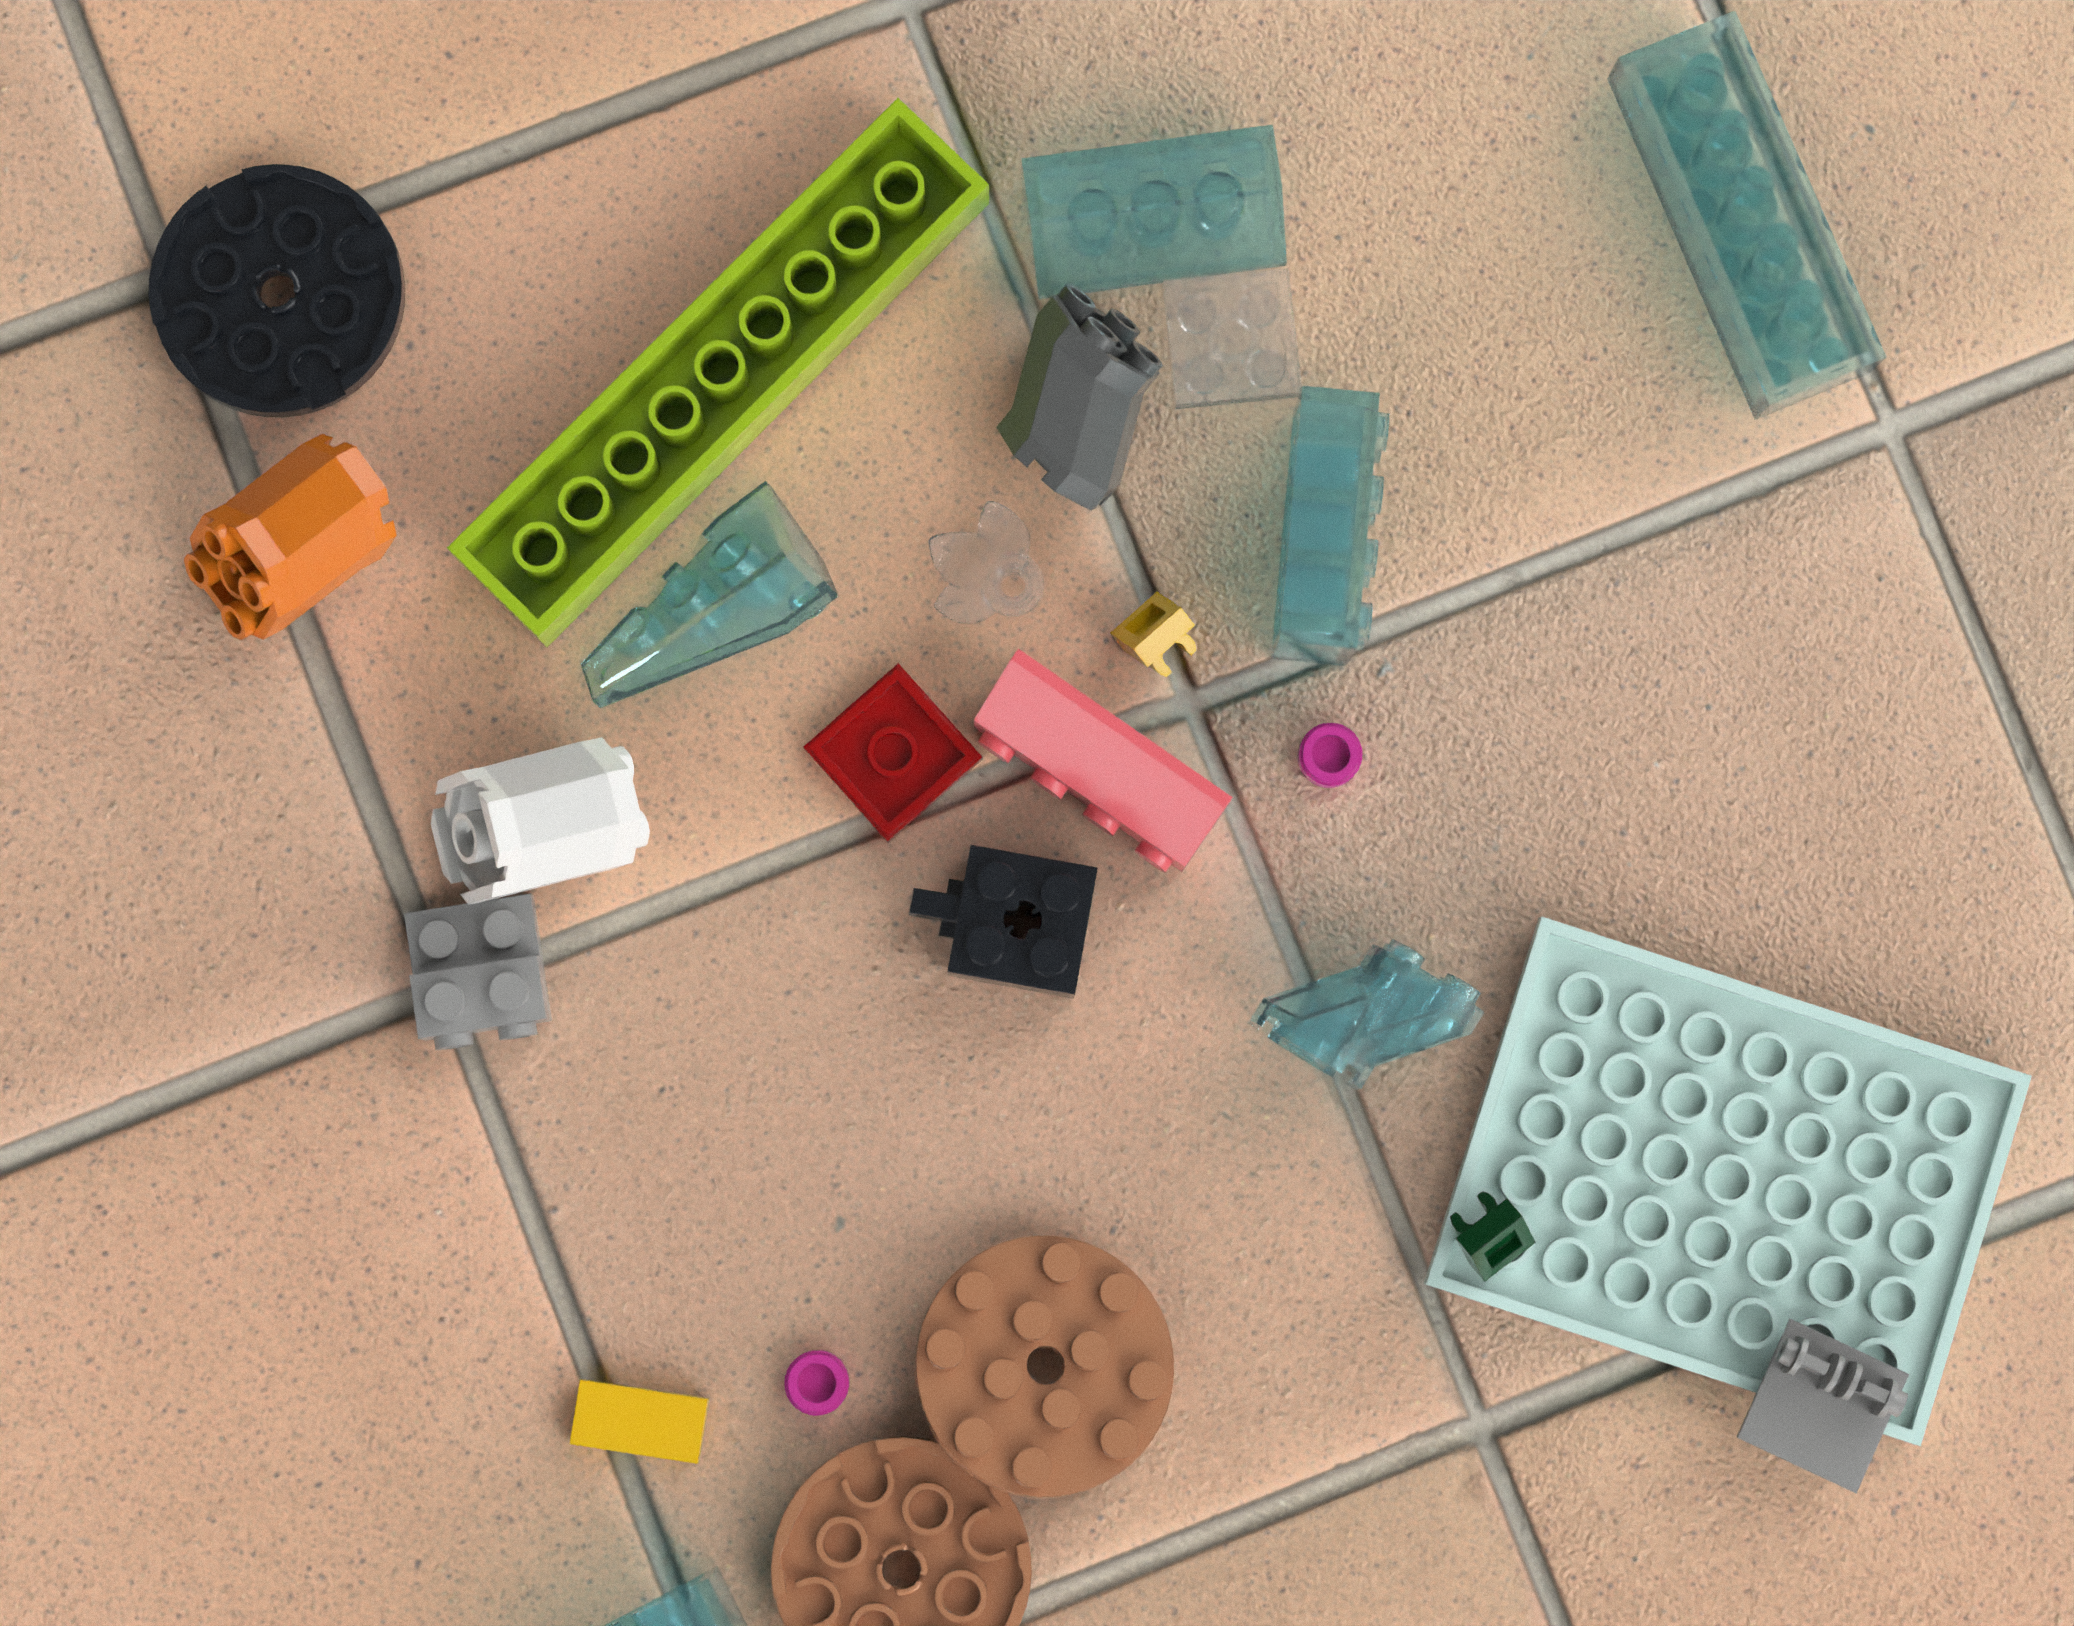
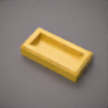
(639, 1421)

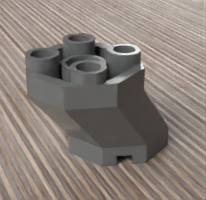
(1079, 397)

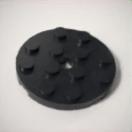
(290, 355)

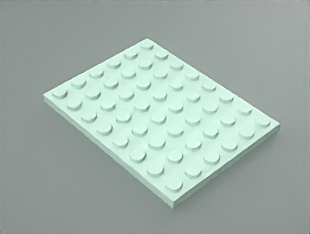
(1727, 1168)

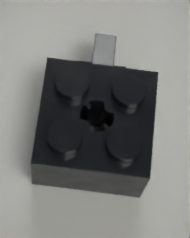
(995, 887)

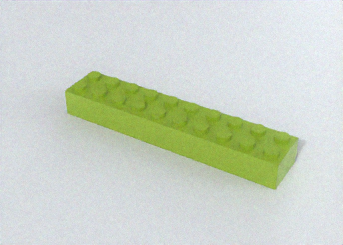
(721, 372)

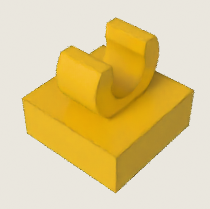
(1153, 631)

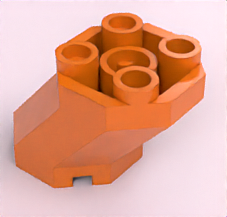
(290, 537)

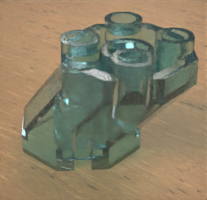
(1370, 1013)

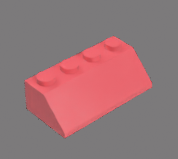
(1099, 762)

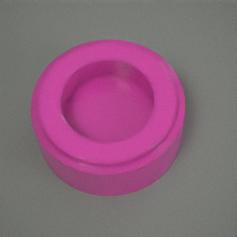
(1330, 755)
(817, 1382)

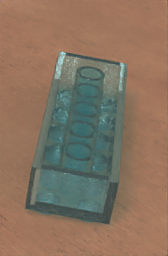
(1745, 215)

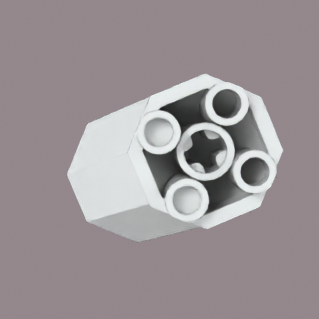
(539, 820)

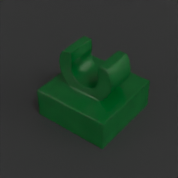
(1493, 1238)

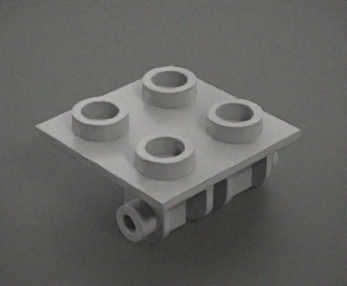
(1823, 1405)

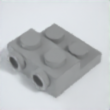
(477, 971)

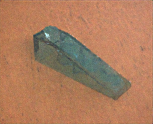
(737, 592)

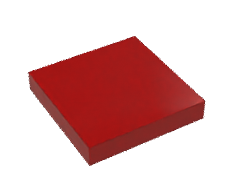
(893, 753)

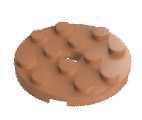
(977, 1381)
(893, 1499)

